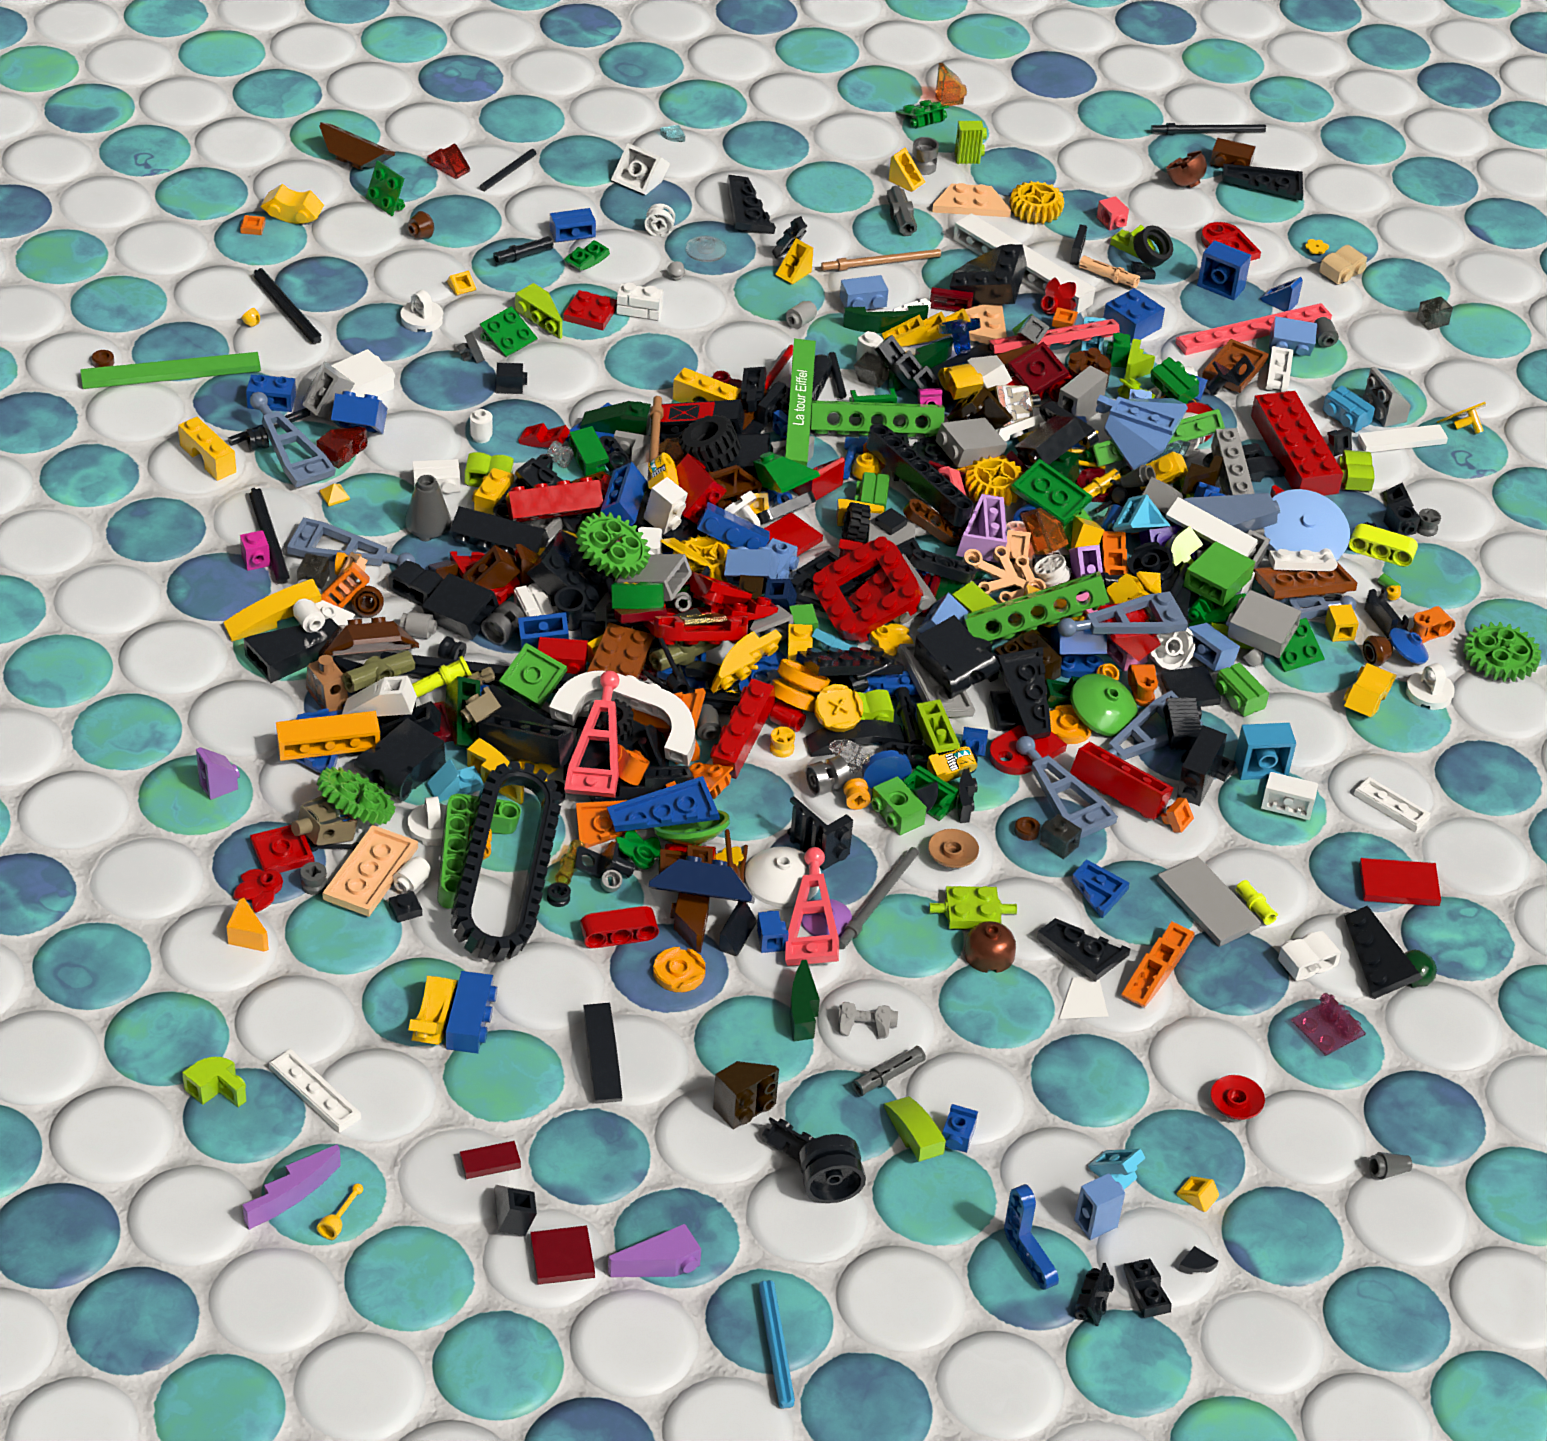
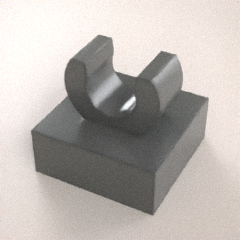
(472, 349)

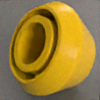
(865, 463)

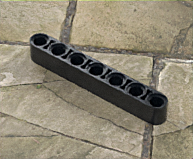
(919, 475)

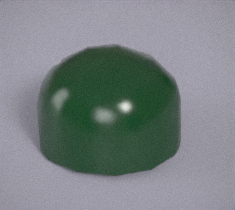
(1425, 966)

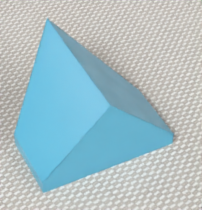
(1139, 515)

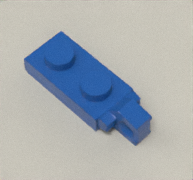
(891, 683)

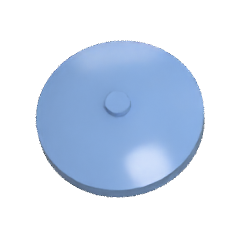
(1308, 523)

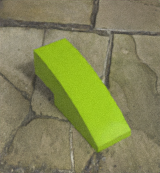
(916, 1128)

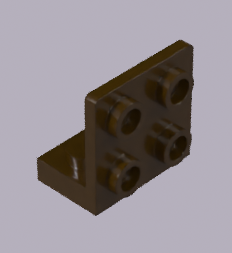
(981, 405)

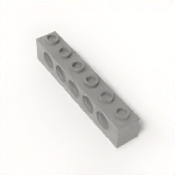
(1234, 471)

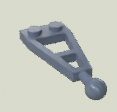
(301, 472)
(310, 532)
(1162, 605)
(1316, 605)
(1145, 742)
(1089, 819)

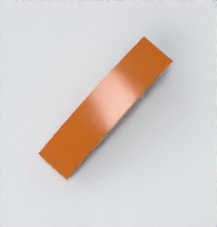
(1114, 553)
(1158, 964)

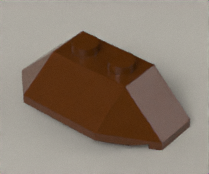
(353, 147)
(736, 482)
(367, 638)

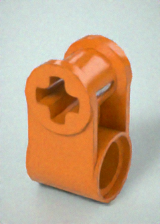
(1432, 624)
(1143, 683)
(631, 765)

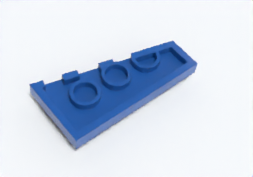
(666, 807)

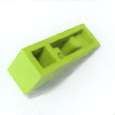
(936, 727)

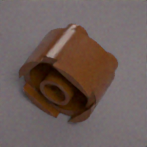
(1082, 359)

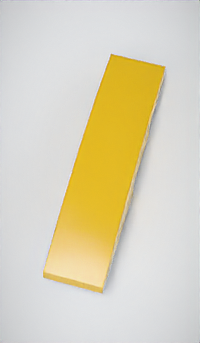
(919, 331)
(266, 612)

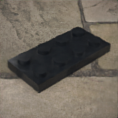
(848, 662)

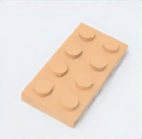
(370, 870)

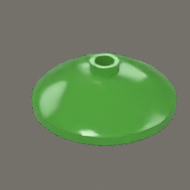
(1103, 704)
(694, 833)

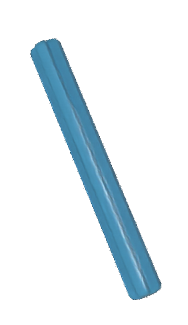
(776, 1344)

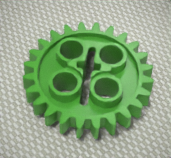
(624, 557)
(1502, 651)
(356, 795)

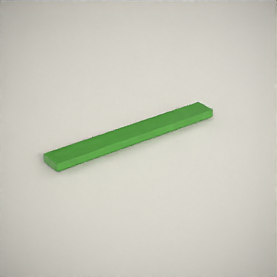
(170, 370)

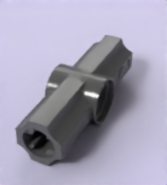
(901, 211)

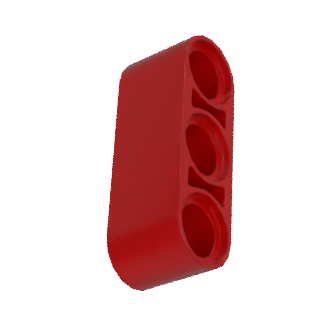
(619, 927)

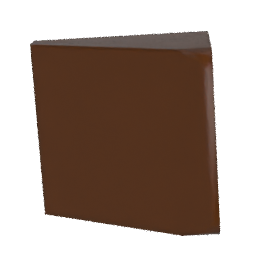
(444, 568)

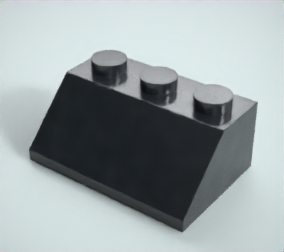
(519, 708)

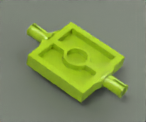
(971, 905)

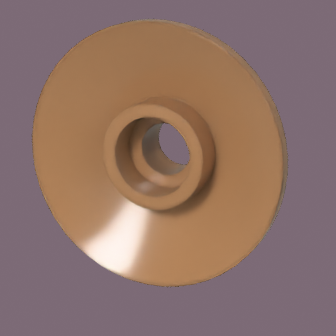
(953, 848)

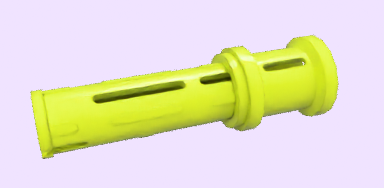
(444, 676)

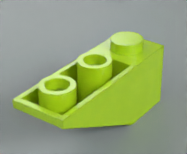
(539, 308)

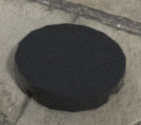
(931, 451)

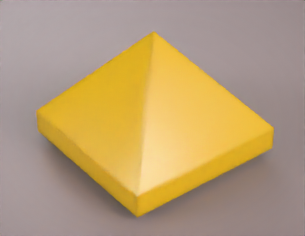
(334, 494)
(761, 503)
(1151, 581)

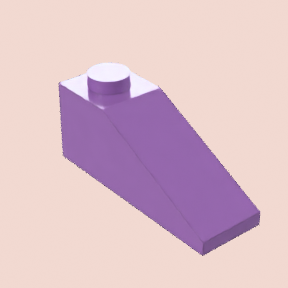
(659, 1256)

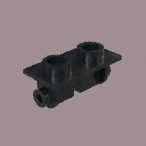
(782, 1133)
(1099, 1285)

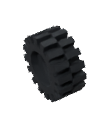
(856, 522)
(624, 718)

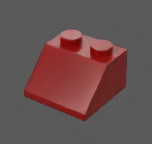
(1135, 644)

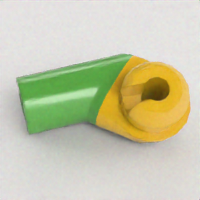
(1392, 587)

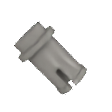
(682, 595)

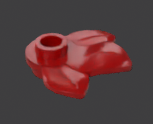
(1060, 295)
(258, 888)

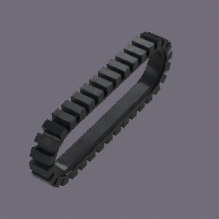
(537, 870)

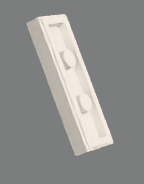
(1392, 804)

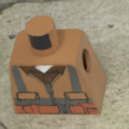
(326, 684)

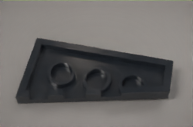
(746, 207)
(537, 473)

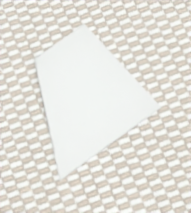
(1084, 999)

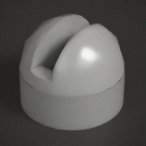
(676, 270)
(1254, 657)
(616, 880)

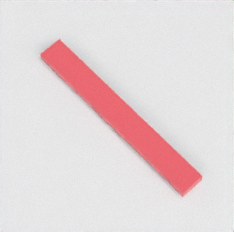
(1245, 330)

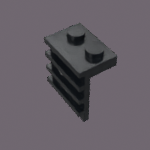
(831, 838)

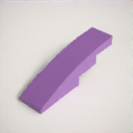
(300, 1180)

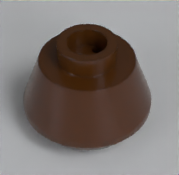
(421, 225)
(366, 607)
(1377, 650)

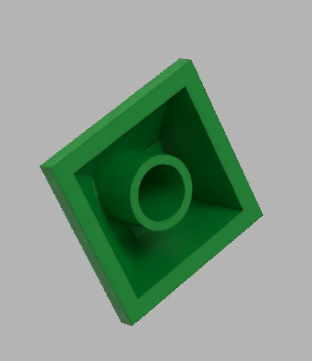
(782, 473)

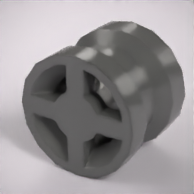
(1428, 522)
(313, 878)

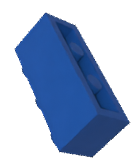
(625, 493)
(731, 528)
(470, 1012)

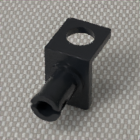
(1226, 375)
(603, 862)

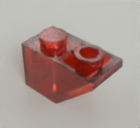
(343, 444)

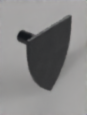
(656, 749)

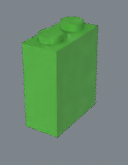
(1219, 573)

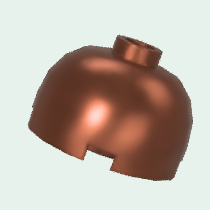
(1188, 170)
(990, 947)

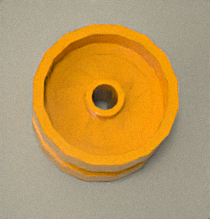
(798, 685)

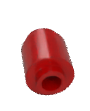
(787, 716)

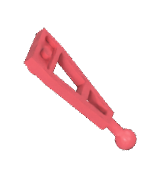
(590, 780)
(812, 948)

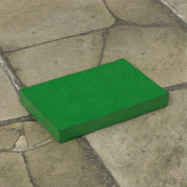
(1051, 491)

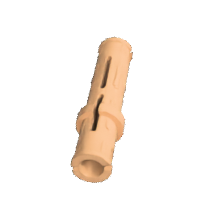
(1118, 274)

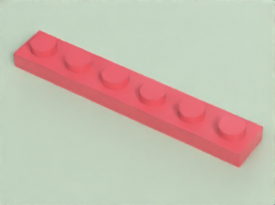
(1059, 335)

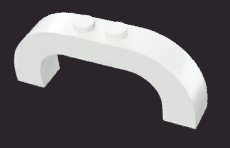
(640, 696)

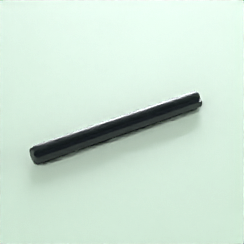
(287, 306)
(265, 523)

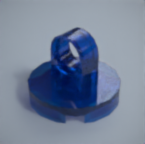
(960, 333)

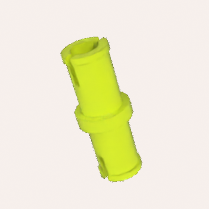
(1256, 902)

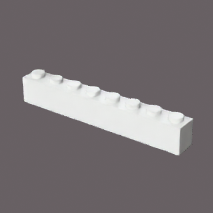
(983, 237)

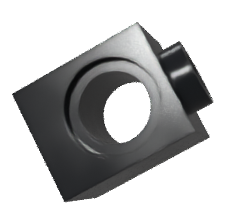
(1401, 518)

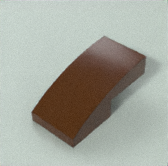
(668, 857)

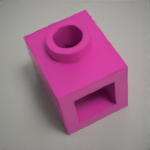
(254, 545)

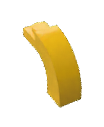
(435, 1010)

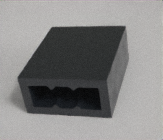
(1050, 440)
(460, 605)
(1201, 765)

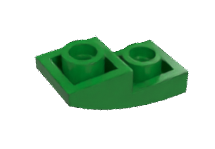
(587, 257)
(637, 596)

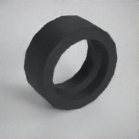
(1146, 253)

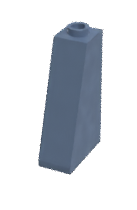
(1240, 511)

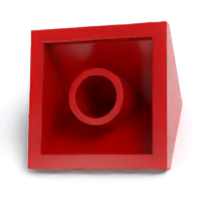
(830, 479)

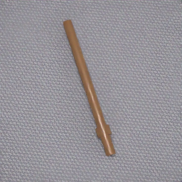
(843, 263)
(656, 415)

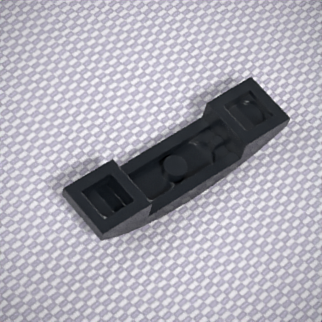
(864, 732)

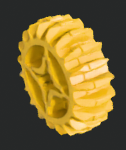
(1036, 202)
(992, 478)
(713, 551)

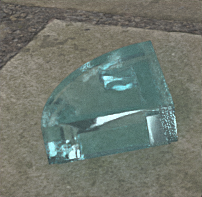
(673, 133)

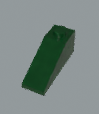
(624, 416)
(457, 693)

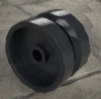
(832, 1168)

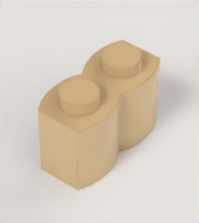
(1343, 264)

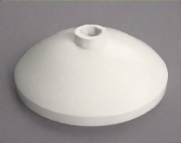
(777, 876)

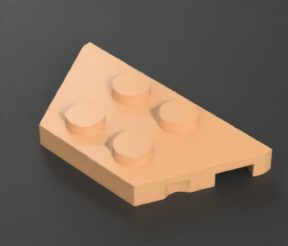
(972, 199)
(991, 323)

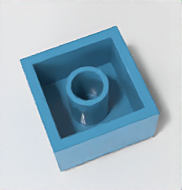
(1264, 750)

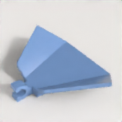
(1141, 426)

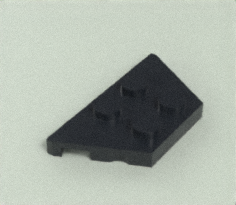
(682, 532)

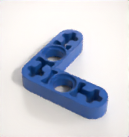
(1018, 1233)

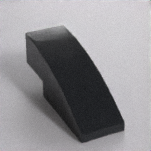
(424, 715)

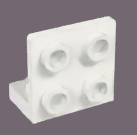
(1289, 795)

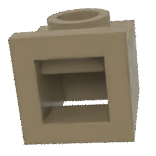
(480, 707)

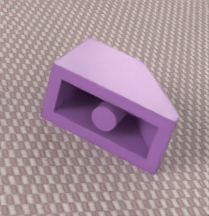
(1085, 560)
(216, 773)

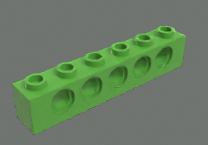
(845, 409)
(1045, 598)

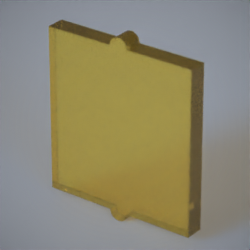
(703, 618)

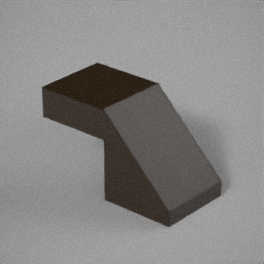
(1202, 474)

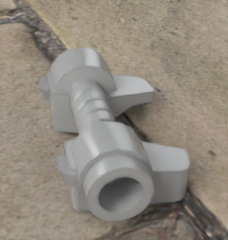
(883, 1018)

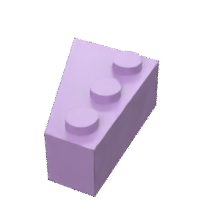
(985, 528)

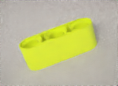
(1383, 545)

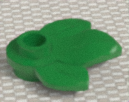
(641, 852)

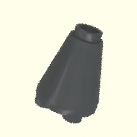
(427, 510)

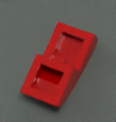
(540, 436)

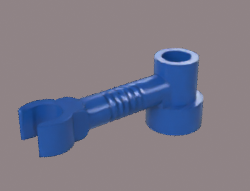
(854, 446)

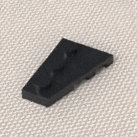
(1085, 952)

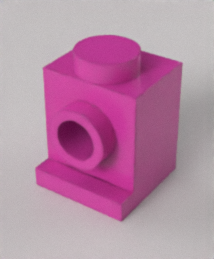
(928, 395)

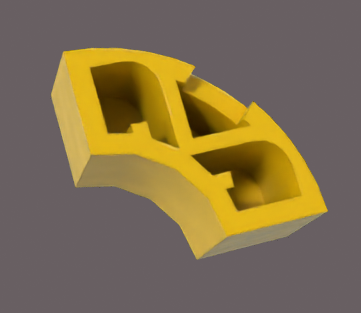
(292, 205)
(960, 380)
(1369, 690)

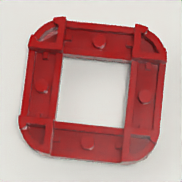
(859, 624)
(672, 628)

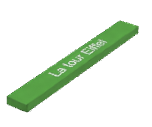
(800, 401)

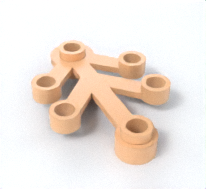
(1007, 576)

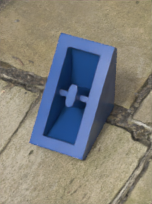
(1284, 296)

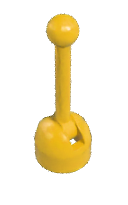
(331, 1225)

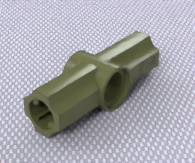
(681, 652)
(376, 669)

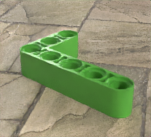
(456, 826)

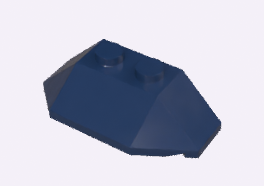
(702, 879)

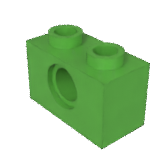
(898, 805)

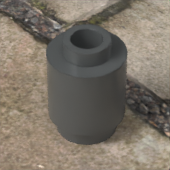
(1326, 332)
(708, 723)

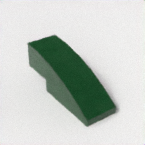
(804, 1004)

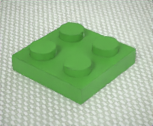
(533, 675)

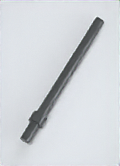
(854, 926)

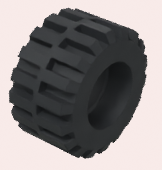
(711, 441)

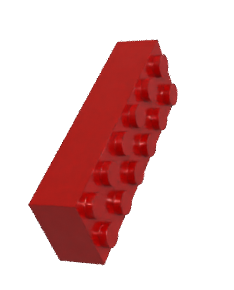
(1296, 443)

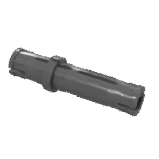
(866, 1084)

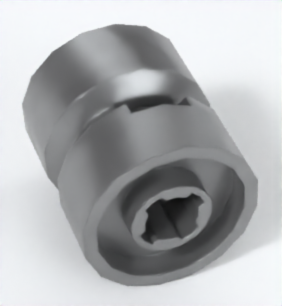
(925, 154)
(502, 623)
(827, 775)

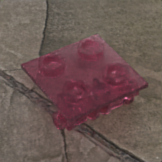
(1329, 1025)

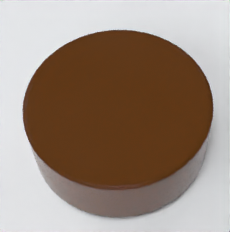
(102, 358)
(1027, 828)

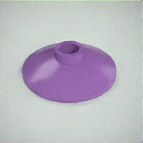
(817, 924)

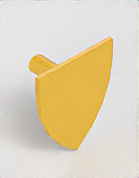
(1472, 418)
(680, 548)

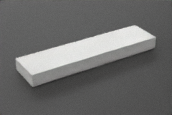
(1402, 438)
(1210, 527)
(315, 1091)

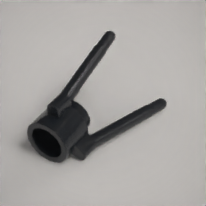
(1119, 496)
(676, 681)
(859, 681)

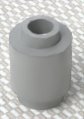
(801, 314)
(418, 624)

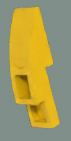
(742, 658)

